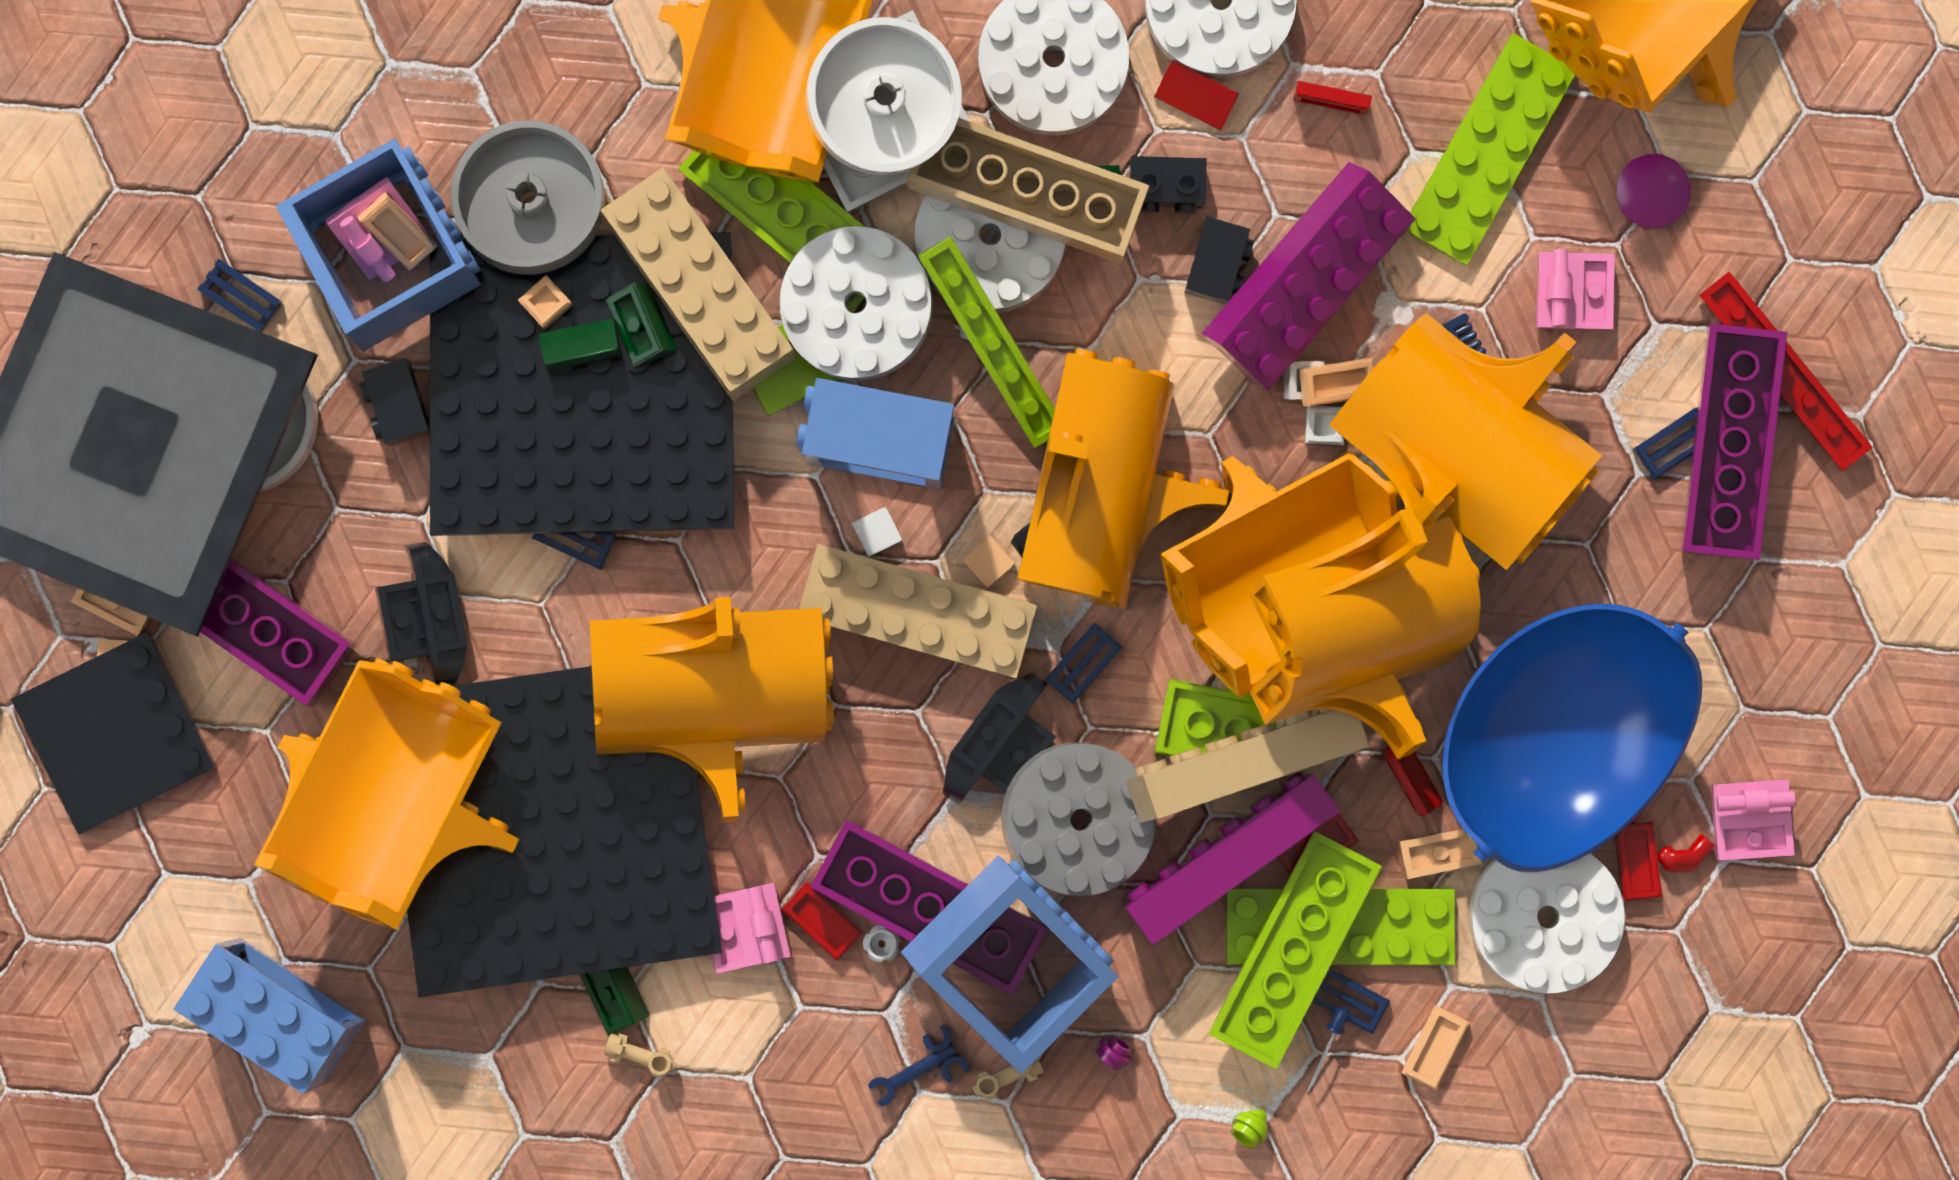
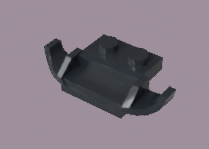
(425, 616)
(998, 739)

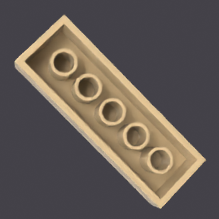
(1033, 190)
(698, 284)
(919, 611)
(1238, 765)

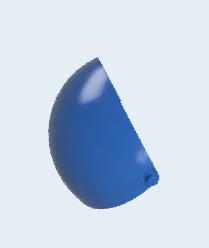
(1569, 733)

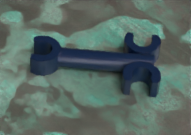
(944, 1054)

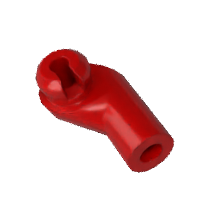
(1687, 859)

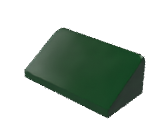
(641, 323)
(579, 344)
(615, 998)

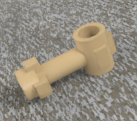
(658, 1062)
(988, 1084)

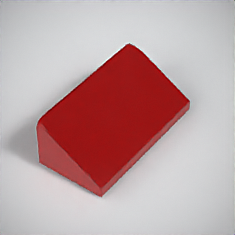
(1196, 95)
(1414, 782)

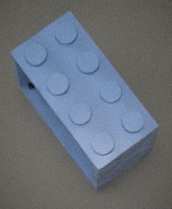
(311, 207)
(876, 433)
(968, 918)
(269, 1015)

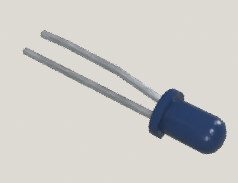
(1336, 1026)

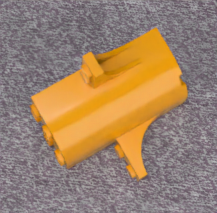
(1646, 46)
(749, 79)
(1470, 439)
(1101, 480)
(1258, 536)
(1365, 620)
(711, 684)
(382, 793)

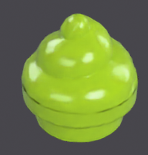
(1250, 1128)

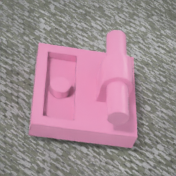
(358, 241)
(1575, 291)
(1753, 819)
(750, 928)

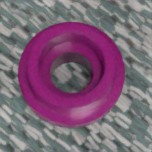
(1114, 1052)

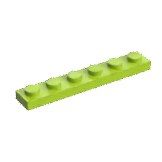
(990, 338)

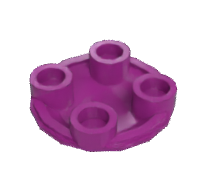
(1653, 191)

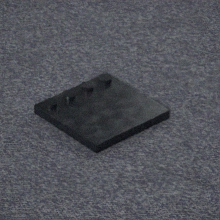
(113, 732)

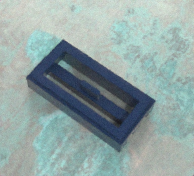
(213, 277)
(1647, 461)
(603, 550)
(1062, 687)
(1376, 1014)

